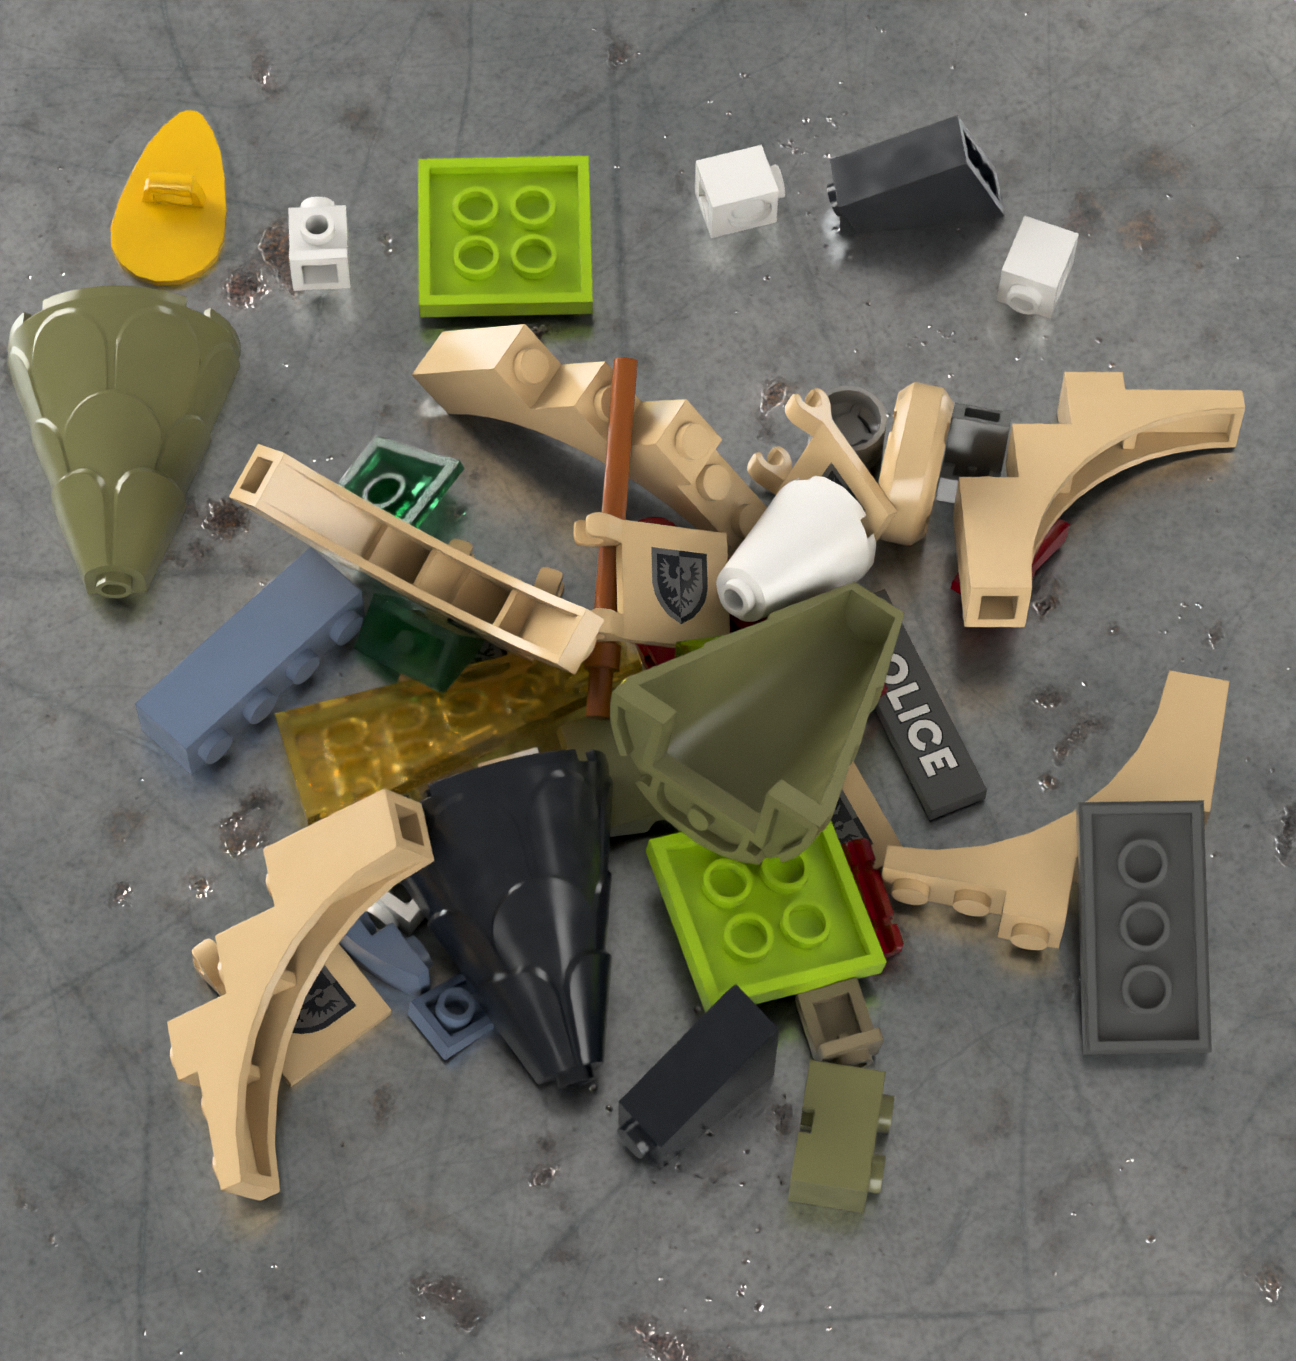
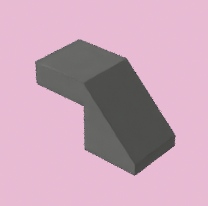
(973, 447)

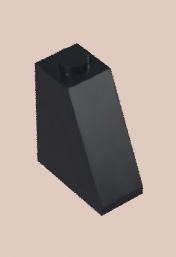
(916, 181)
(699, 1079)

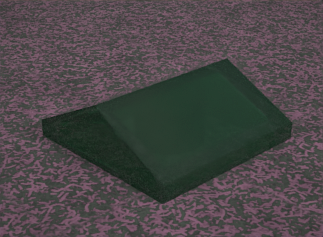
(401, 478)

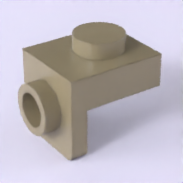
(839, 1024)

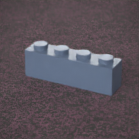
(251, 661)

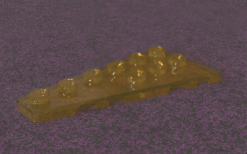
(415, 734)

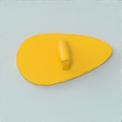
(173, 205)

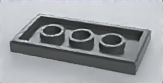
(1143, 927)

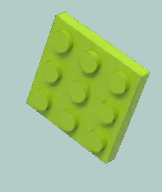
(504, 236)
(765, 924)

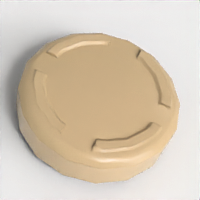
(914, 459)

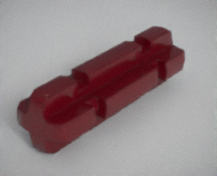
(873, 894)

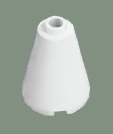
(797, 550)

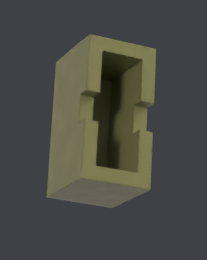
(836, 1160)

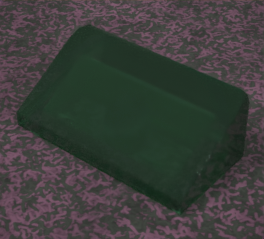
(416, 642)

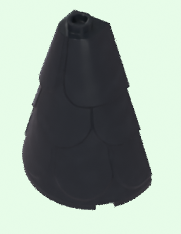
(527, 901)

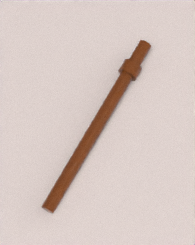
(607, 655)

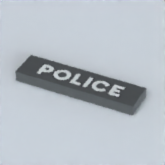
(925, 734)

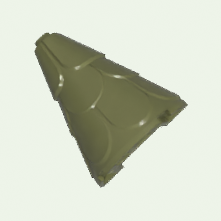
(121, 418)
(760, 724)

